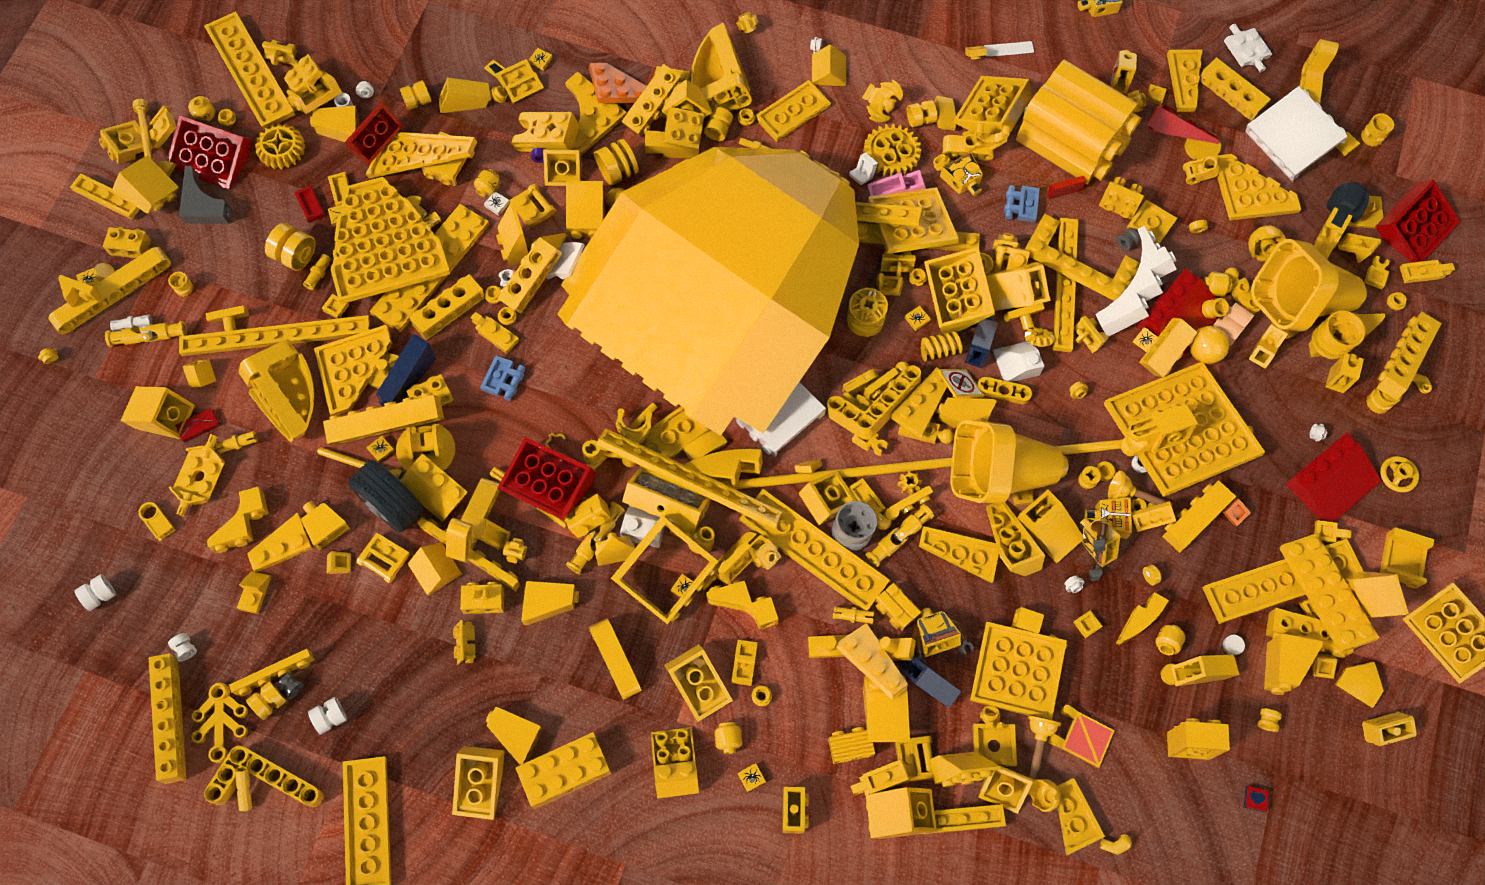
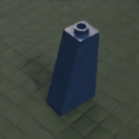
(406, 371)

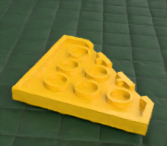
(1250, 193)
(349, 366)

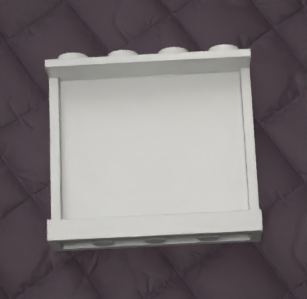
(1295, 132)
(793, 417)

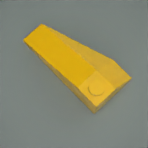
(1014, 542)

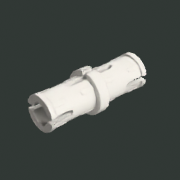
(130, 321)

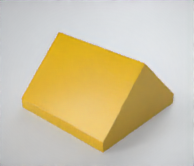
(829, 67)
(561, 166)
(433, 567)
(1006, 788)

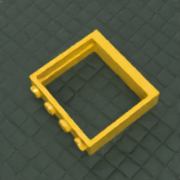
(686, 598)

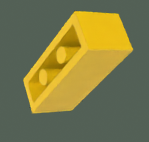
(1168, 347)

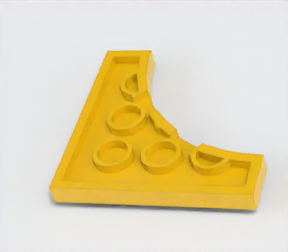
(595, 117)

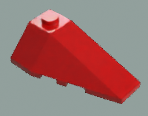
(1170, 122)

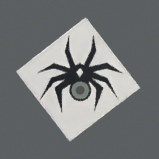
(496, 203)

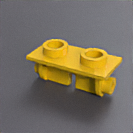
(462, 634)

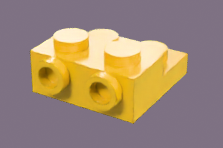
(122, 141)

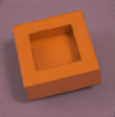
(1236, 512)

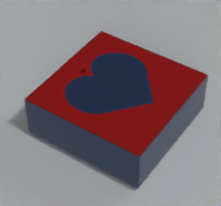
(1256, 799)

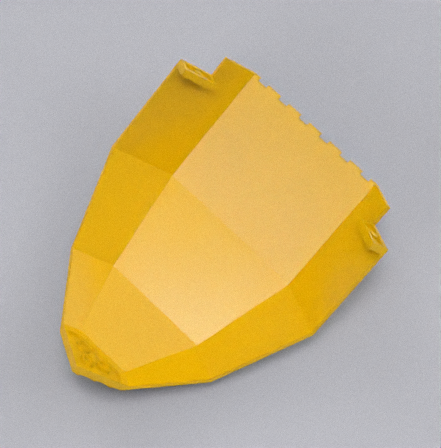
(719, 279)

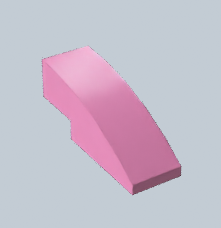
(897, 184)

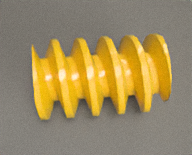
(940, 344)

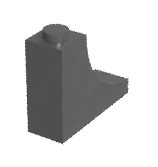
(197, 206)

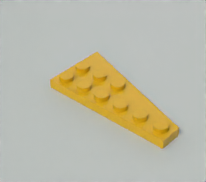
(418, 150)

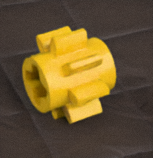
(747, 22)
(1139, 98)
(906, 479)
(515, 550)

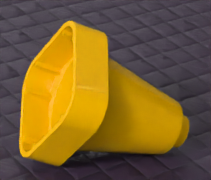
(1303, 285)
(996, 462)

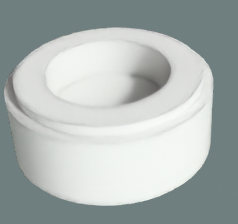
(1233, 645)

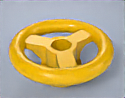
(1408, 470)

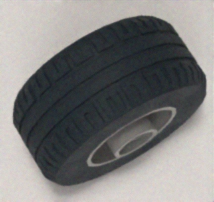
(385, 495)

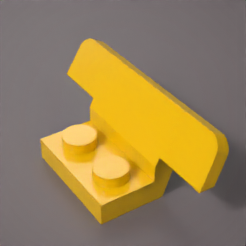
(733, 561)

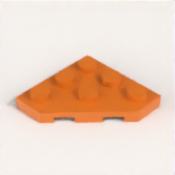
(614, 85)

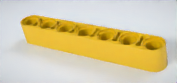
(111, 290)

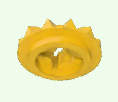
(1039, 337)

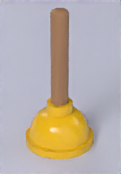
(1122, 487)
(1042, 729)

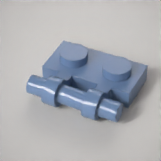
(1028, 203)
(497, 375)

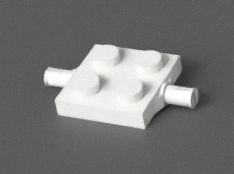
(1248, 47)

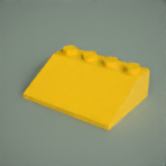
(994, 104)
(959, 290)
(1451, 631)

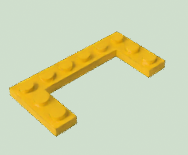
(1076, 270)

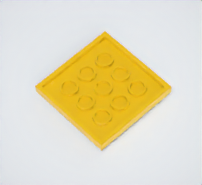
(934, 227)
(1018, 671)

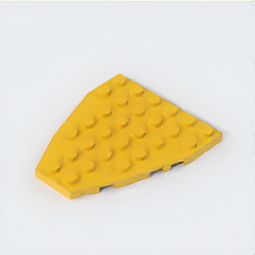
(382, 243)

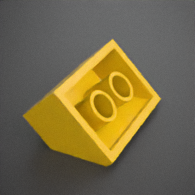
(433, 487)

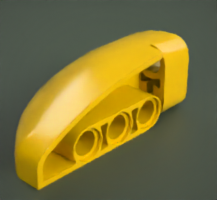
(719, 72)
(281, 387)

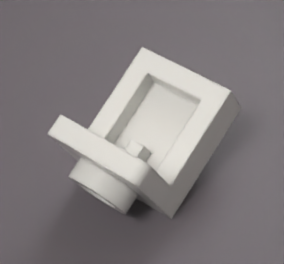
(865, 169)

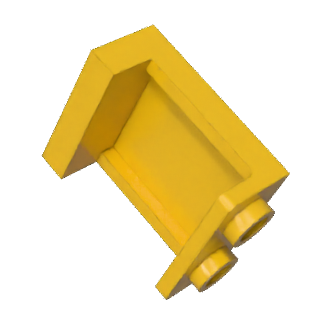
(325, 92)
(445, 171)
(1406, 556)

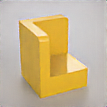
(199, 373)
(1027, 620)

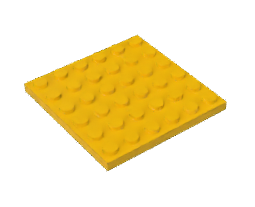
(1215, 445)

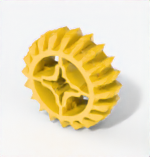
(277, 142)

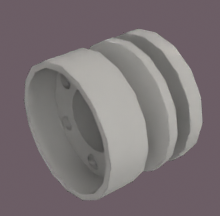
(856, 516)

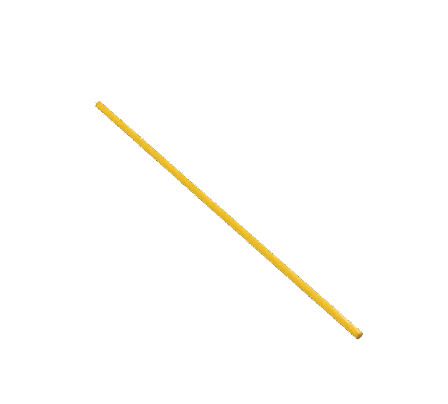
(905, 466)

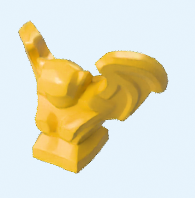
(881, 99)

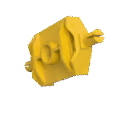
(198, 460)

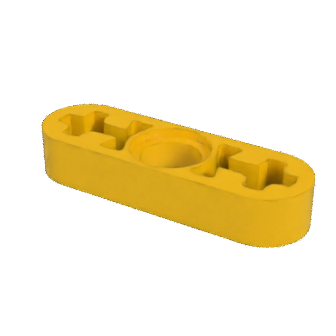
(1000, 383)

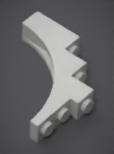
(1146, 284)

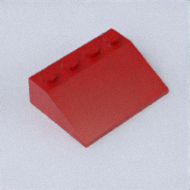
(210, 150)
(1418, 222)
(1182, 301)
(547, 479)
(1335, 479)

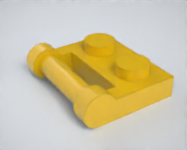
(528, 211)
(1017, 257)
(387, 552)
(909, 754)

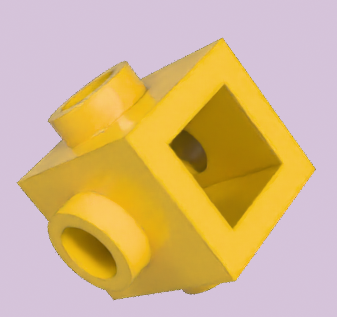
(1007, 239)
(765, 552)

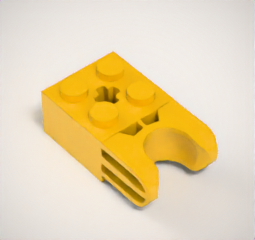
(546, 131)
(1159, 431)

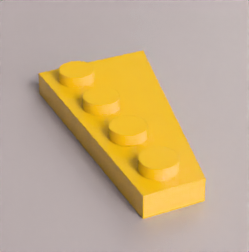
(869, 657)

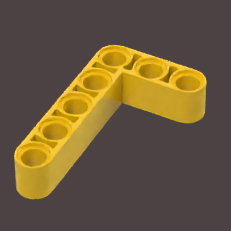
(1315, 66)
(897, 392)
(462, 533)
(266, 774)

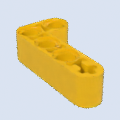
(615, 658)

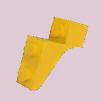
(238, 530)
(737, 597)

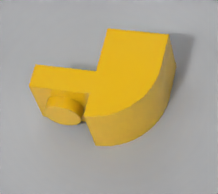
(1268, 345)

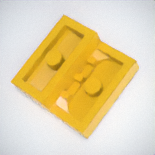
(519, 81)

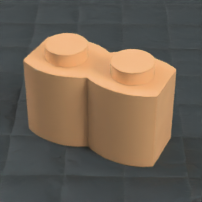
(1234, 322)

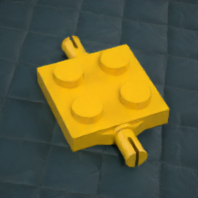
(303, 75)

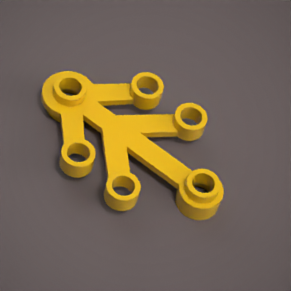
(218, 719)

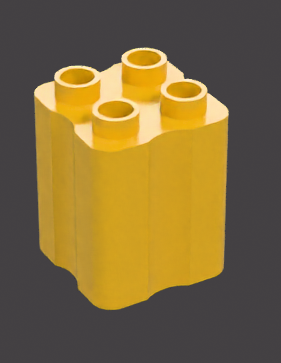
(1078, 122)

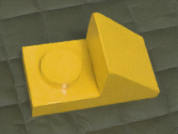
(1360, 245)
(74, 289)
(254, 591)

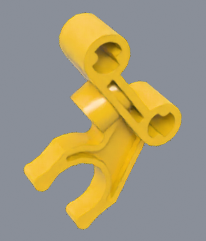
(982, 146)
(636, 435)

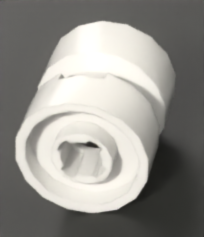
(92, 594)
(326, 716)

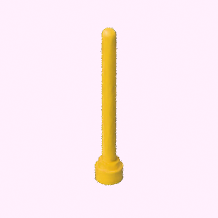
(140, 106)
(352, 461)

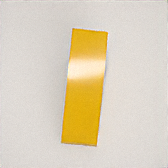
(655, 145)
(1142, 617)

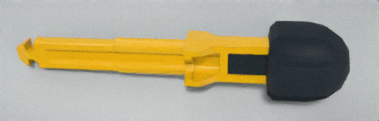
(1346, 205)

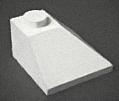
(1018, 361)

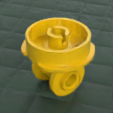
(423, 439)

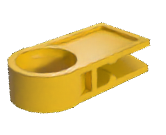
(861, 382)
(158, 524)

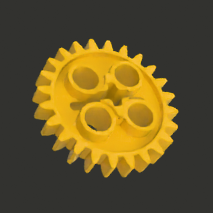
(893, 149)

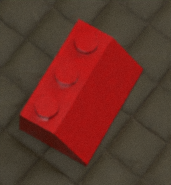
(373, 134)

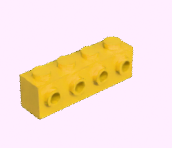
(652, 100)
(1302, 626)

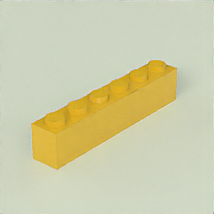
(384, 419)

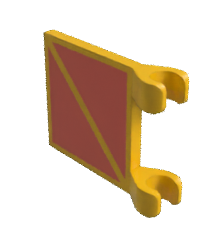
(1085, 737)

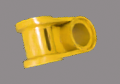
(1200, 170)

